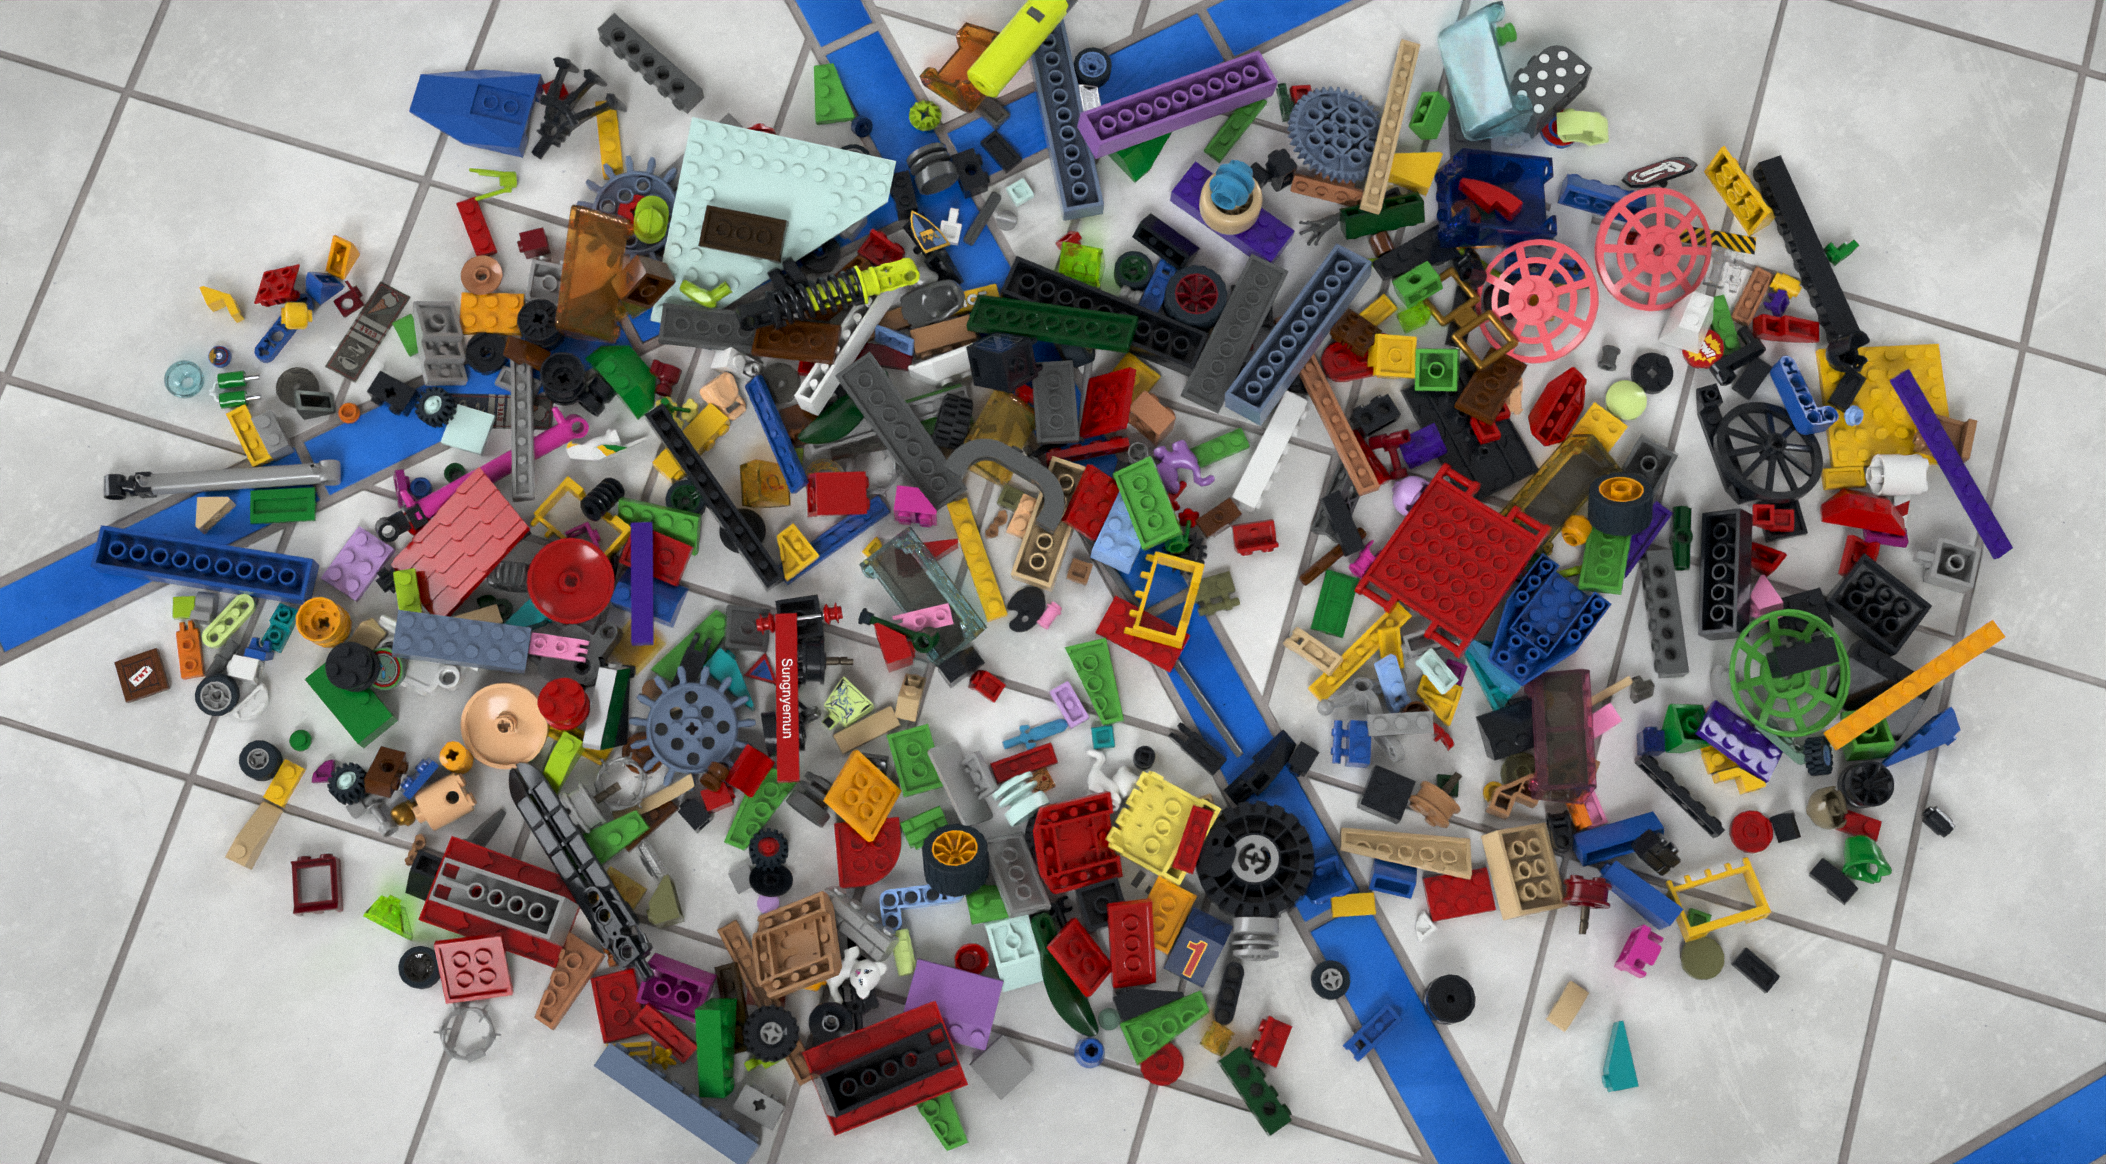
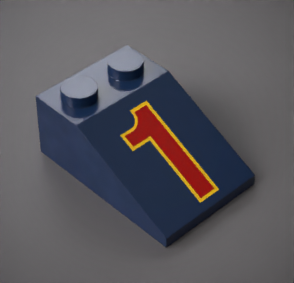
(1198, 947)

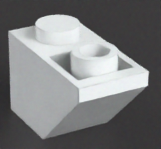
(736, 363)

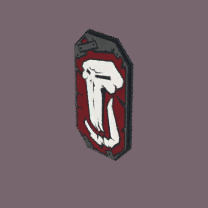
(1659, 172)

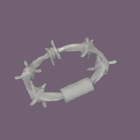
(882, 489)
(643, 777)
(477, 1053)

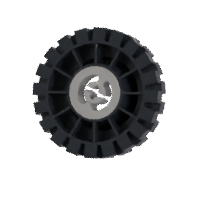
(1287, 876)

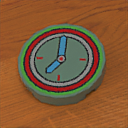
(391, 669)

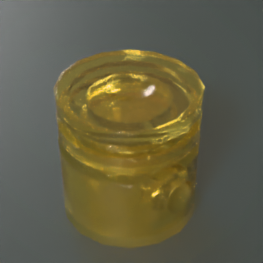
(1217, 1039)

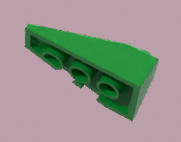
(1139, 158)

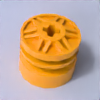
(312, 619)

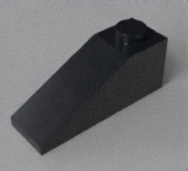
(1140, 1001)

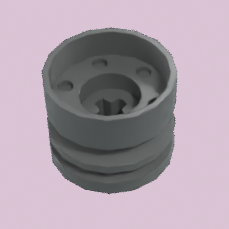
(932, 168)
(811, 803)

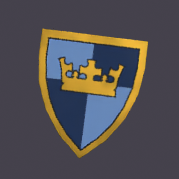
(926, 234)

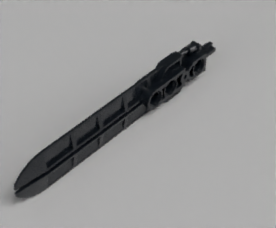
(580, 870)

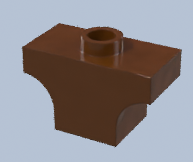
(1218, 518)

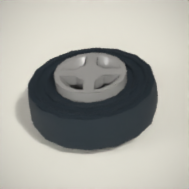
(1337, 977)

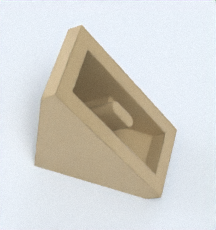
(211, 511)

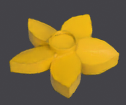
(663, 1057)

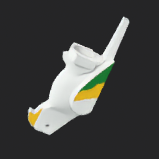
(600, 448)

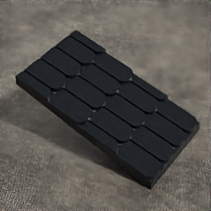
(1490, 464)

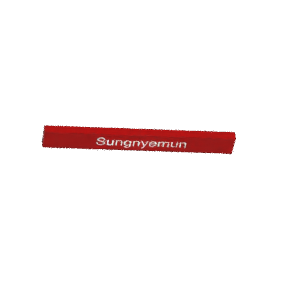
(787, 698)

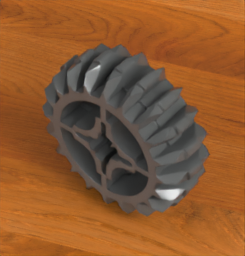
(509, 577)

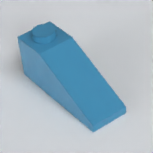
(1500, 679)

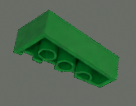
(715, 1046)

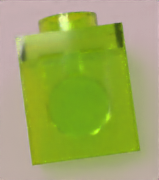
(1414, 317)

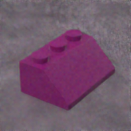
(676, 987)

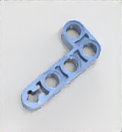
(901, 904)

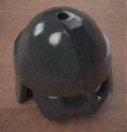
(1843, 351)

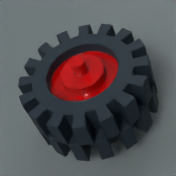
(768, 849)

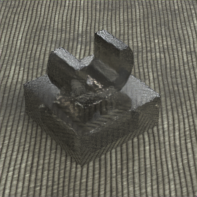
(1641, 689)

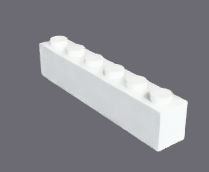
(1269, 451)

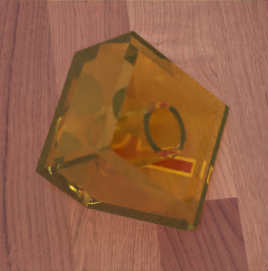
(763, 485)

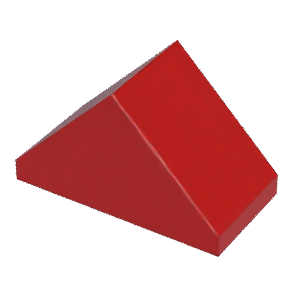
(1766, 559)

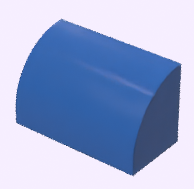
(1393, 878)

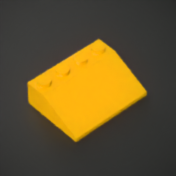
(1738, 192)

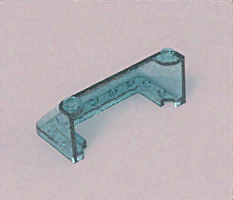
(1480, 78)

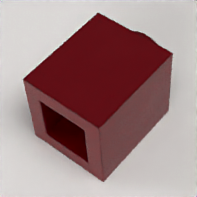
(534, 243)

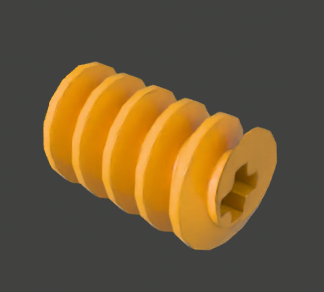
(456, 758)

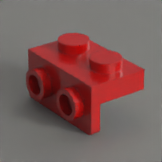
(880, 250)
(1254, 537)
(1853, 551)

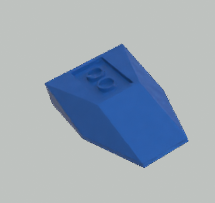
(480, 107)
(1543, 623)

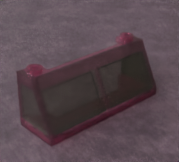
(1562, 736)

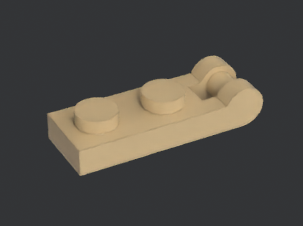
(1313, 651)

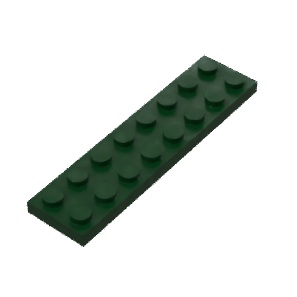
(1053, 323)

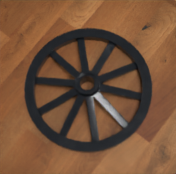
(1771, 448)

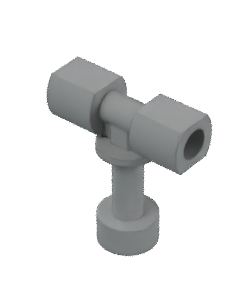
(371, 805)

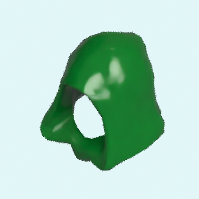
(1858, 854)

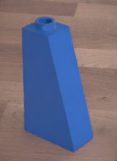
(1640, 895)

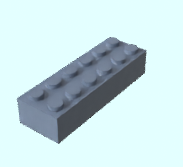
(461, 642)

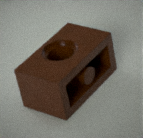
(386, 772)

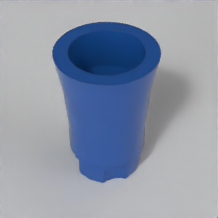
(1085, 1059)

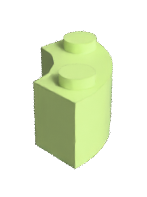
(1582, 127)

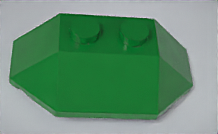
(626, 375)

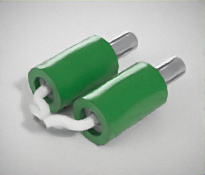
(233, 380)

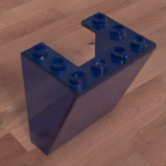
(1512, 172)

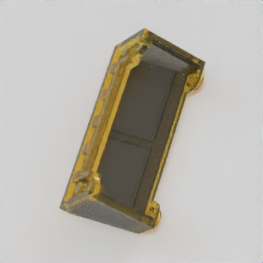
(1562, 485)

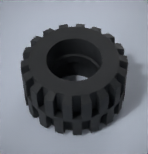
(952, 421)

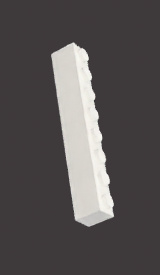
(855, 333)

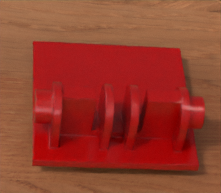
(278, 286)

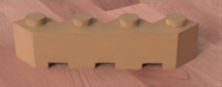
(1516, 791)

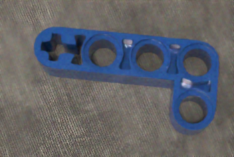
(1569, 265)
(1798, 399)

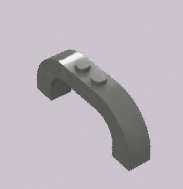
(1012, 459)

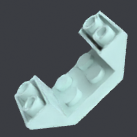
(1014, 952)

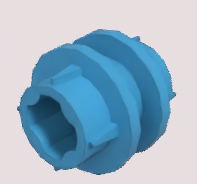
(1232, 184)

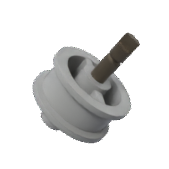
(585, 807)

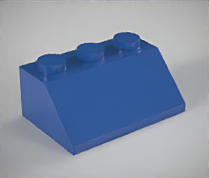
(666, 598)

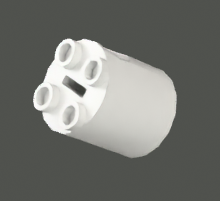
(1897, 474)

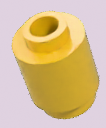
(1786, 283)

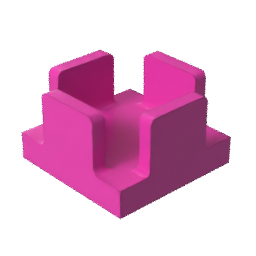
(1639, 950)

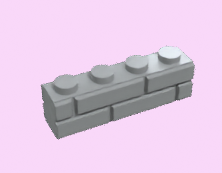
(861, 926)

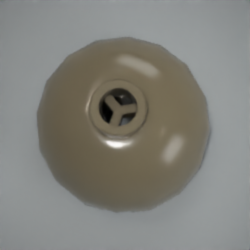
(1827, 808)

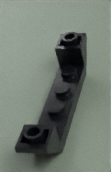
(1709, 416)

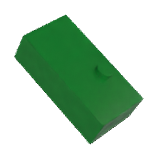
(359, 712)

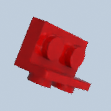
(1271, 1041)

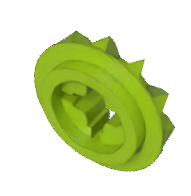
(929, 122)

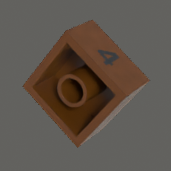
(643, 281)

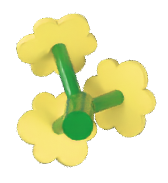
(688, 409)

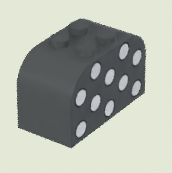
(1550, 83)

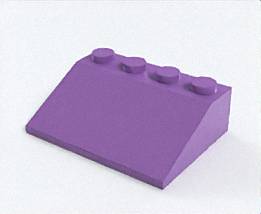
(963, 998)

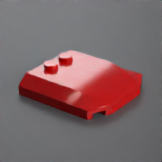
(1073, 843)

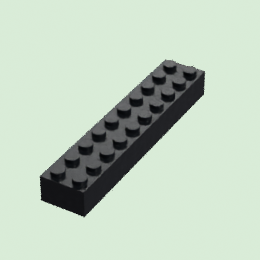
(1156, 335)

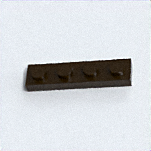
(731, 986)

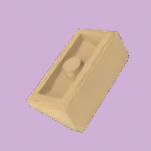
(368, 634)

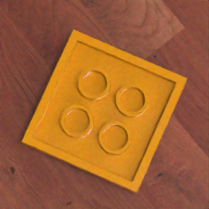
(862, 795)

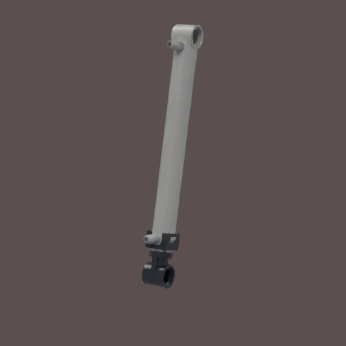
(150, 485)

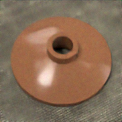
(478, 267)

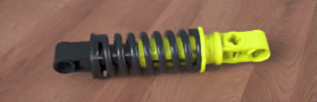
(846, 287)

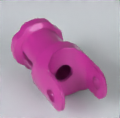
(1364, 561)

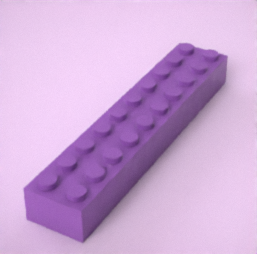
(1177, 104)

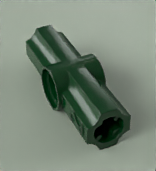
(1681, 525)

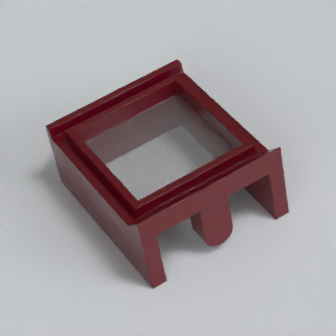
(317, 884)

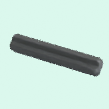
(982, 218)

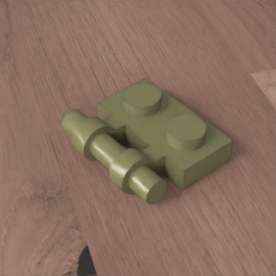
(1214, 587)

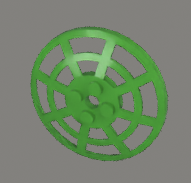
(1794, 684)

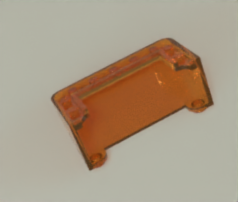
(590, 264)

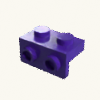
(1423, 447)

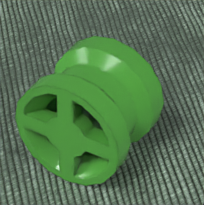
(1506, 34)

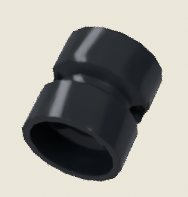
(601, 391)

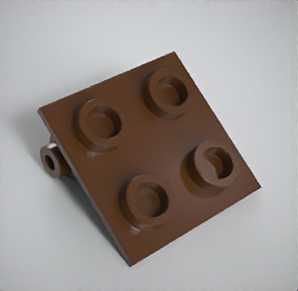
(1354, 331)
(795, 421)

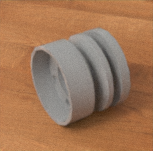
(1255, 938)

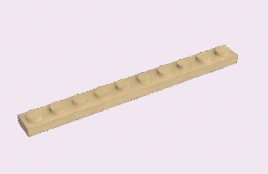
(1389, 127)

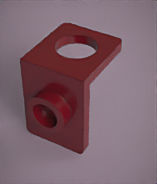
(353, 294)

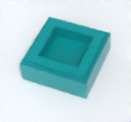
(1103, 737)

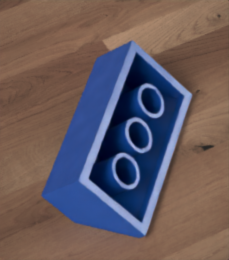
(1596, 196)

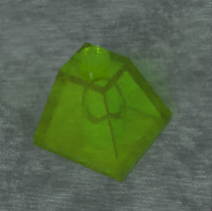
(390, 915)

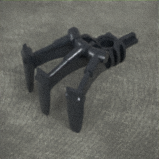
(566, 107)

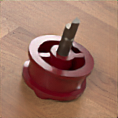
(1587, 895)

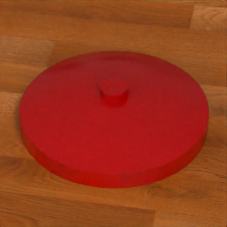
(570, 581)

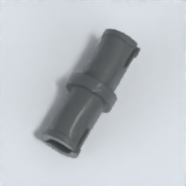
(222, 659)

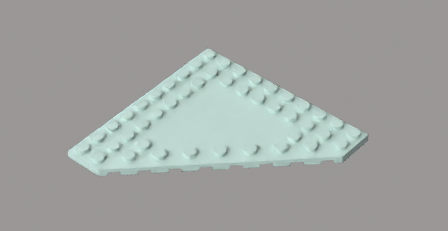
(766, 175)

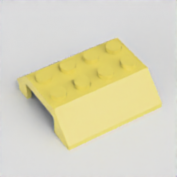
(1155, 825)

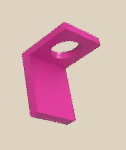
(583, 528)

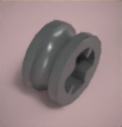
(810, 714)

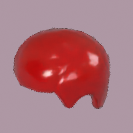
(971, 958)

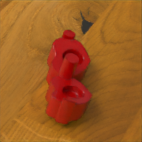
(1444, 736)

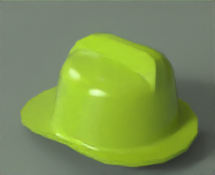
(651, 219)

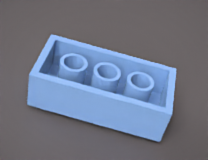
(1117, 540)

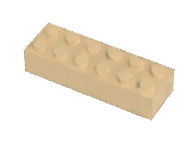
(1040, 551)

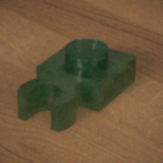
(1285, 104)

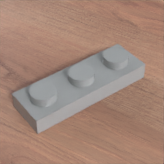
(1400, 723)

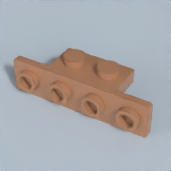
(1327, 190)

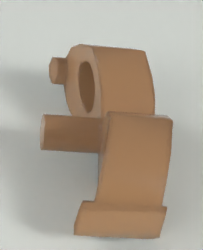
(1000, 520)
(419, 843)

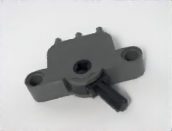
(598, 652)

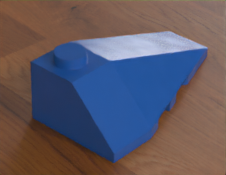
(1934, 733)

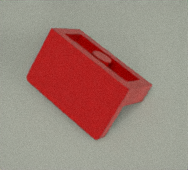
(749, 770)

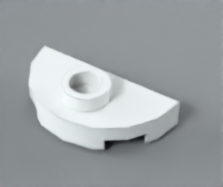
(253, 704)

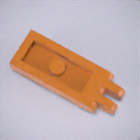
(190, 651)

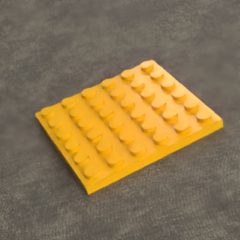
(1885, 422)

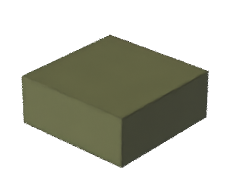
(1010, 498)

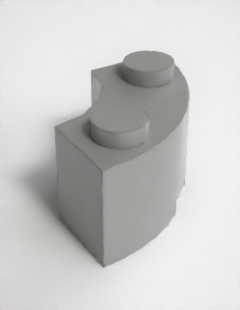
(1722, 690)

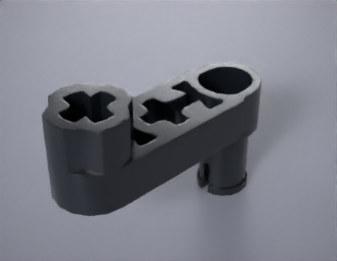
(1724, 368)

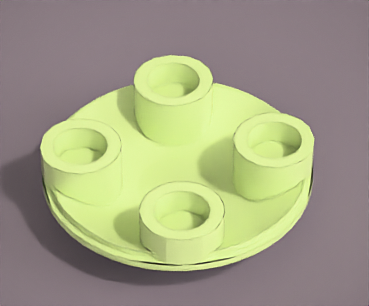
(1626, 400)

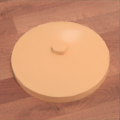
(503, 725)

